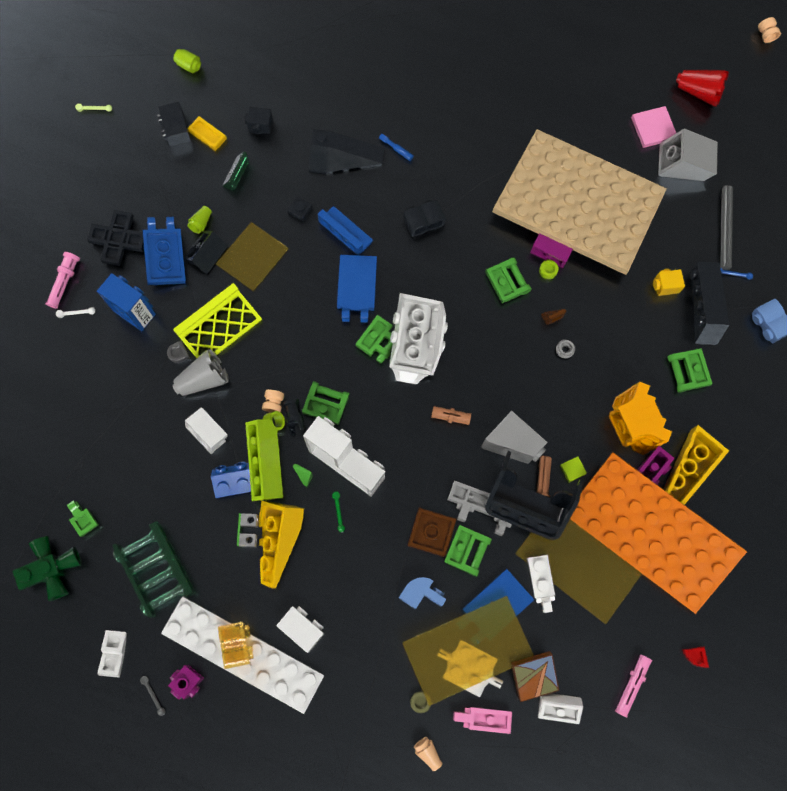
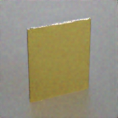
(252, 256)

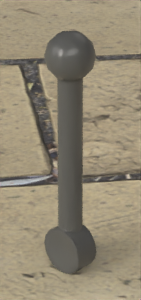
(145, 681)

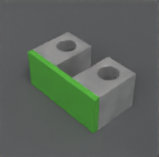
(242, 539)

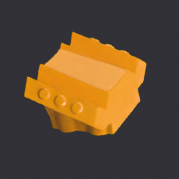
(639, 420)

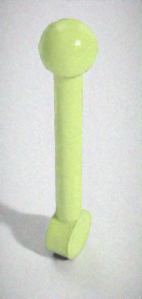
(79, 107)

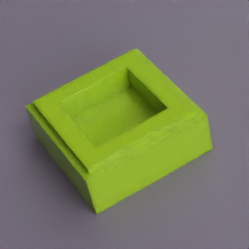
(573, 469)

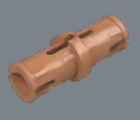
(451, 415)

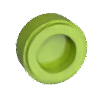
(548, 269)

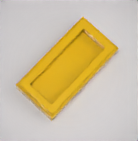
(207, 133)

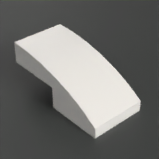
(112, 653)

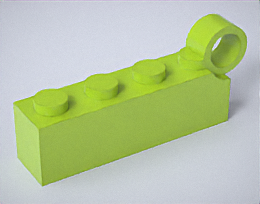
(264, 457)

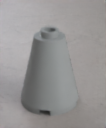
(201, 375)

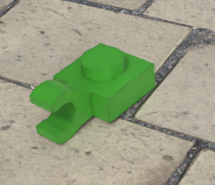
(83, 520)

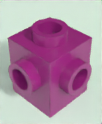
(192, 680)

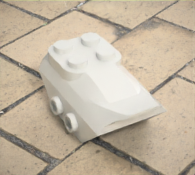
(417, 338)

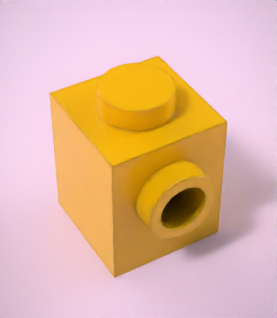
(668, 282)

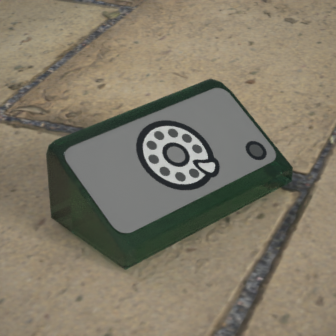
(236, 171)

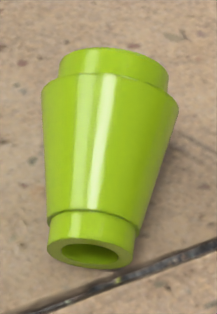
(199, 220)

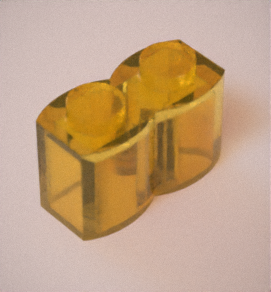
(235, 644)

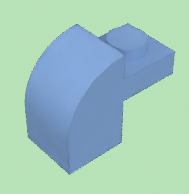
(418, 589)

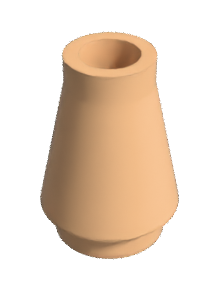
(426, 751)

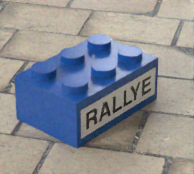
(127, 301)

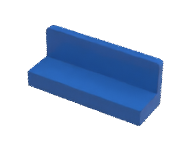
(344, 230)

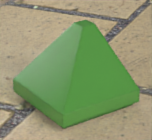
(304, 474)

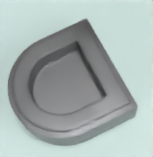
(177, 352)

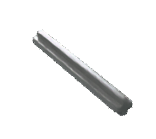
(726, 227)

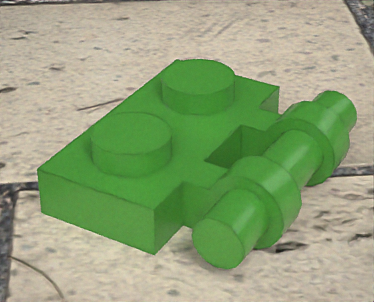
(373, 337)

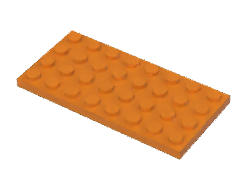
(656, 533)

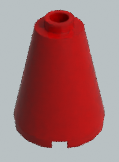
(703, 84)

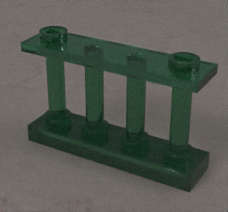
(174, 569)

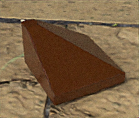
(553, 316)

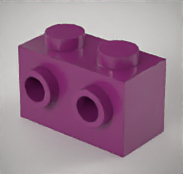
(656, 464)

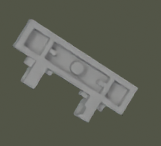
(472, 499)

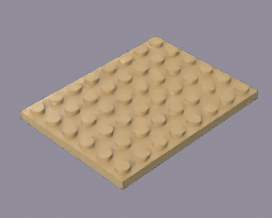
(580, 201)

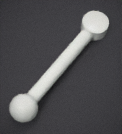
(60, 314)

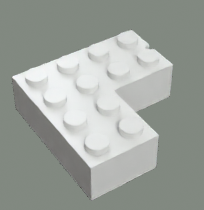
(337, 452)

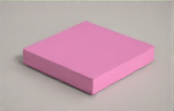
(653, 126)

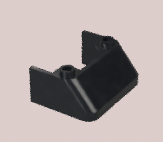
(528, 508)

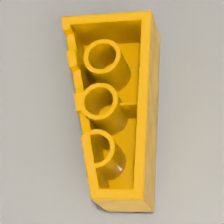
(694, 464)

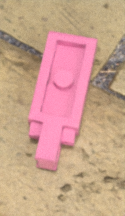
(485, 719)

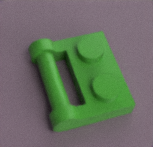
(503, 283)
(695, 368)
(323, 408)
(461, 549)

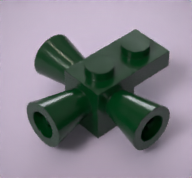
(47, 568)

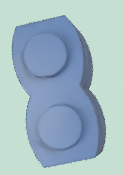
(772, 320)

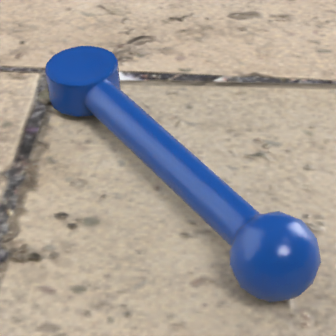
(749, 275)

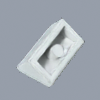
(560, 708)

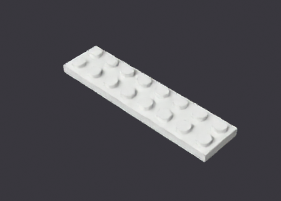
(269, 670)

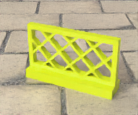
(210, 309)

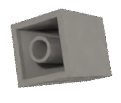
(688, 156)
(516, 437)

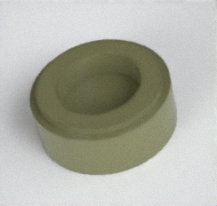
(419, 702)

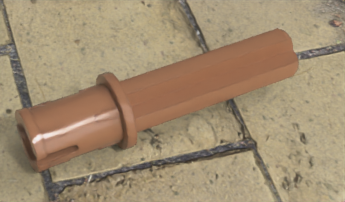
(544, 475)

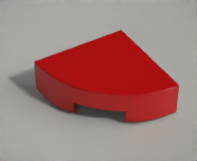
(697, 656)

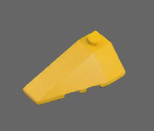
(279, 533)

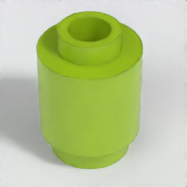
(187, 60)

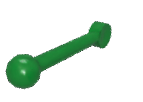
(336, 495)

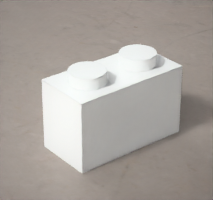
(301, 629)

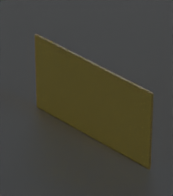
(584, 569)
(467, 650)

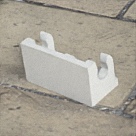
(206, 430)

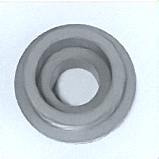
(569, 345)

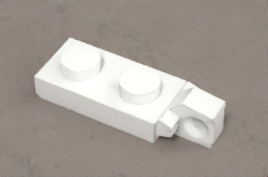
(542, 581)

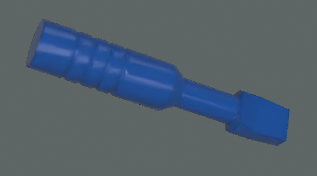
(397, 147)

